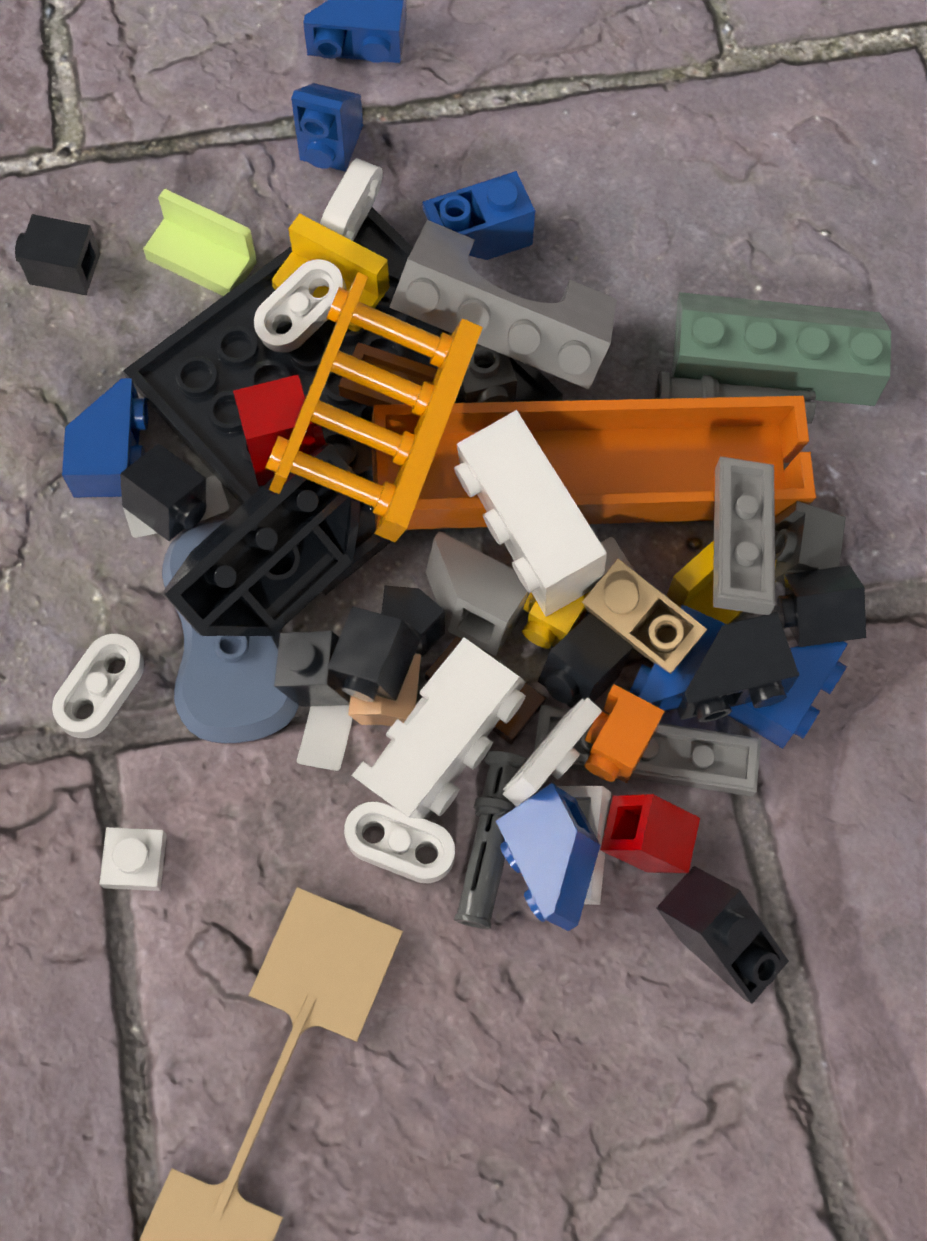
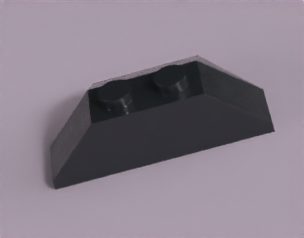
(268, 557)

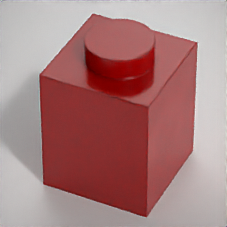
(650, 833)

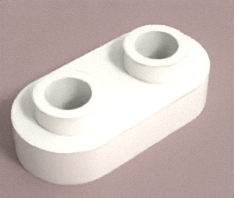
(295, 304)
(95, 686)
(400, 842)

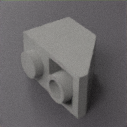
(477, 592)

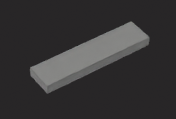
(681, 756)

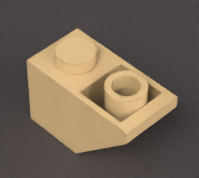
(643, 616)

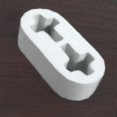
(353, 198)

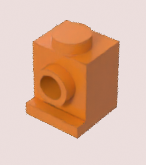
(621, 736)

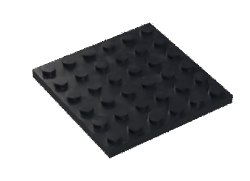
(199, 366)

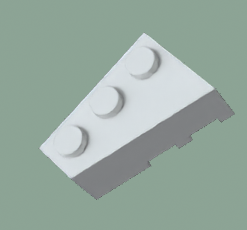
(531, 513)
(444, 732)

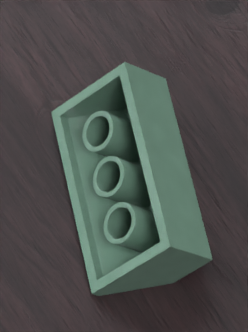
(783, 346)

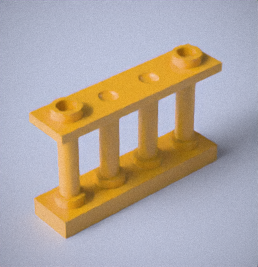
(428, 401)

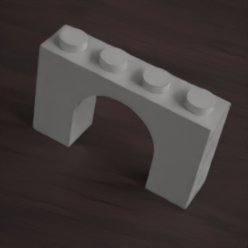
(554, 337)

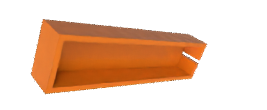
(620, 455)

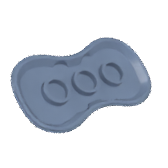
(225, 681)

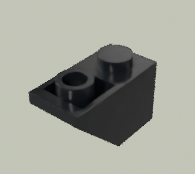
(743, 666)
(723, 932)

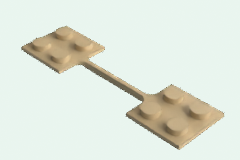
(323, 975)

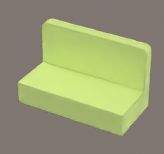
(201, 245)

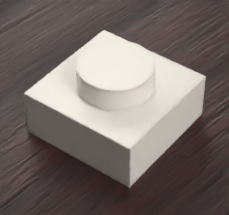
(133, 859)

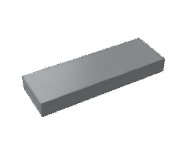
(744, 536)

